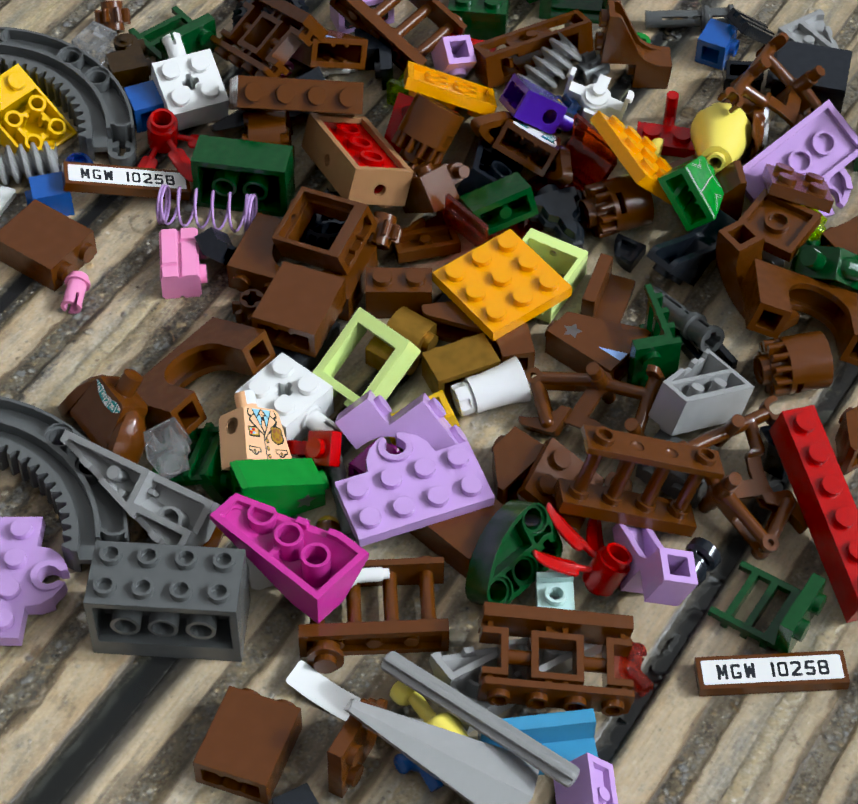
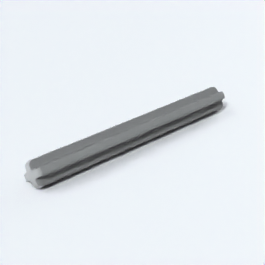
(480, 719)

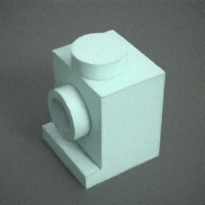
(554, 590)

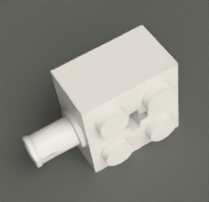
(190, 84)
(296, 395)

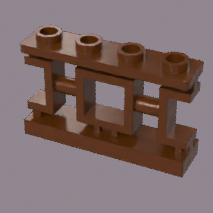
(272, 30)
(555, 631)

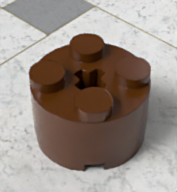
(269, 127)

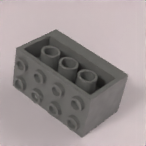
(168, 600)

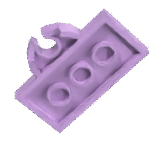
(818, 145)
(411, 488)
(22, 570)

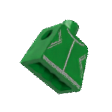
(693, 192)

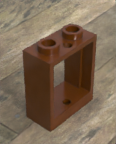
(348, 243)

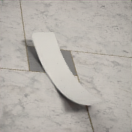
(321, 690)

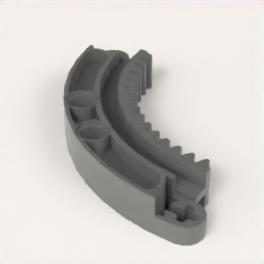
(79, 86)
(84, 507)

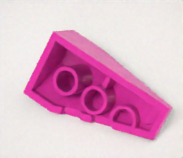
(300, 560)

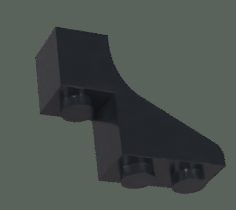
(689, 254)

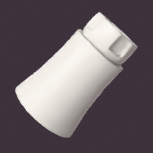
(491, 389)

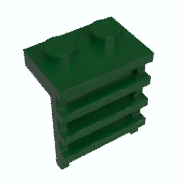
(193, 33)
(660, 348)
(206, 465)
(791, 620)

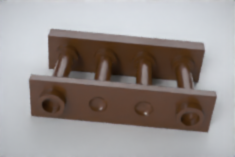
(371, 21)
(633, 508)
(391, 634)

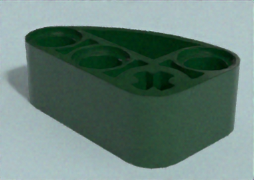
(503, 555)

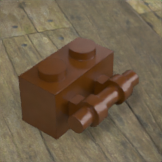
(432, 184)

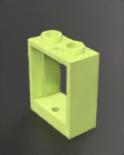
(567, 261)
(389, 374)

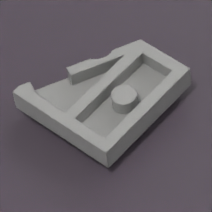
(810, 30)

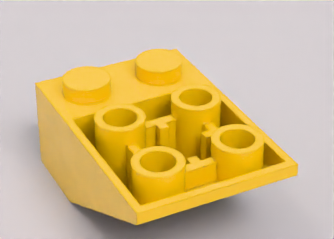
(29, 114)

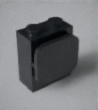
(801, 57)

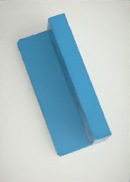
(565, 732)

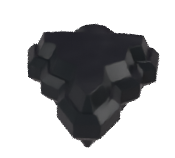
(560, 213)

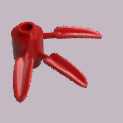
(163, 138)
(609, 562)

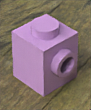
(454, 55)

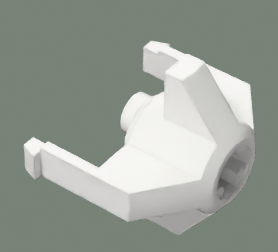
(596, 97)

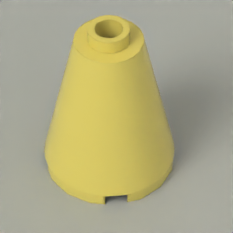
(721, 135)

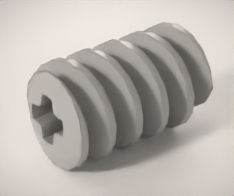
(552, 63)
(28, 162)

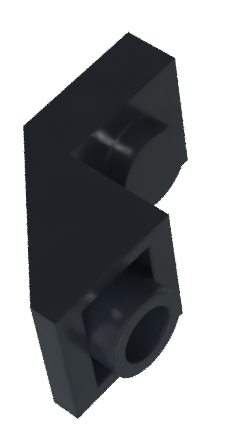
(377, 58)

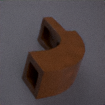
(735, 252)

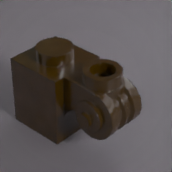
(128, 60)

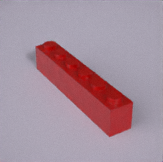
(822, 499)

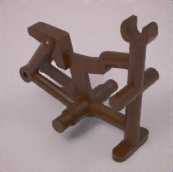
(791, 100)
(596, 386)
(728, 491)

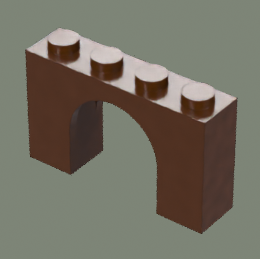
(293, 94)
(257, 256)
(773, 293)
(211, 348)

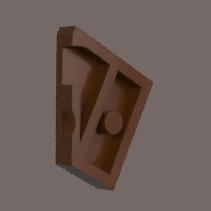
(427, 240)

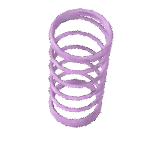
(250, 209)

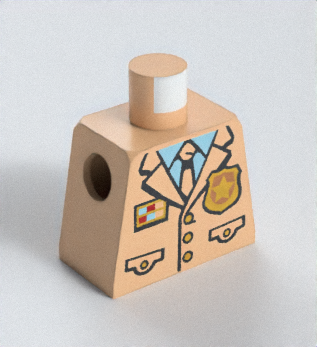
(251, 432)

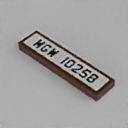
(122, 180)
(771, 673)

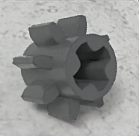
(590, 68)

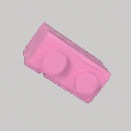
(180, 263)

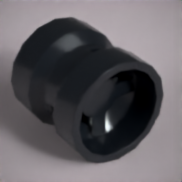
(705, 557)

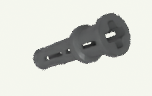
(653, 19)
(692, 325)

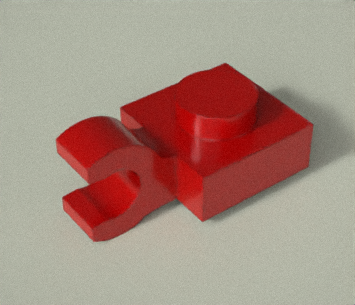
(321, 446)

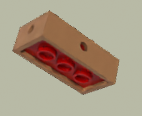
(357, 159)

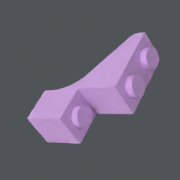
(370, 419)
(656, 571)

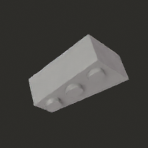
(700, 396)

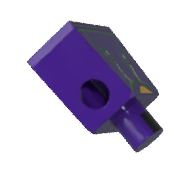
(535, 106)

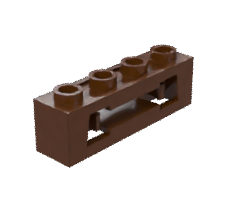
(522, 44)

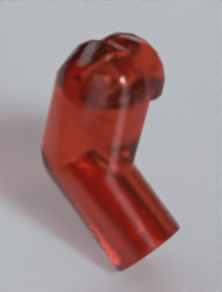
(631, 669)

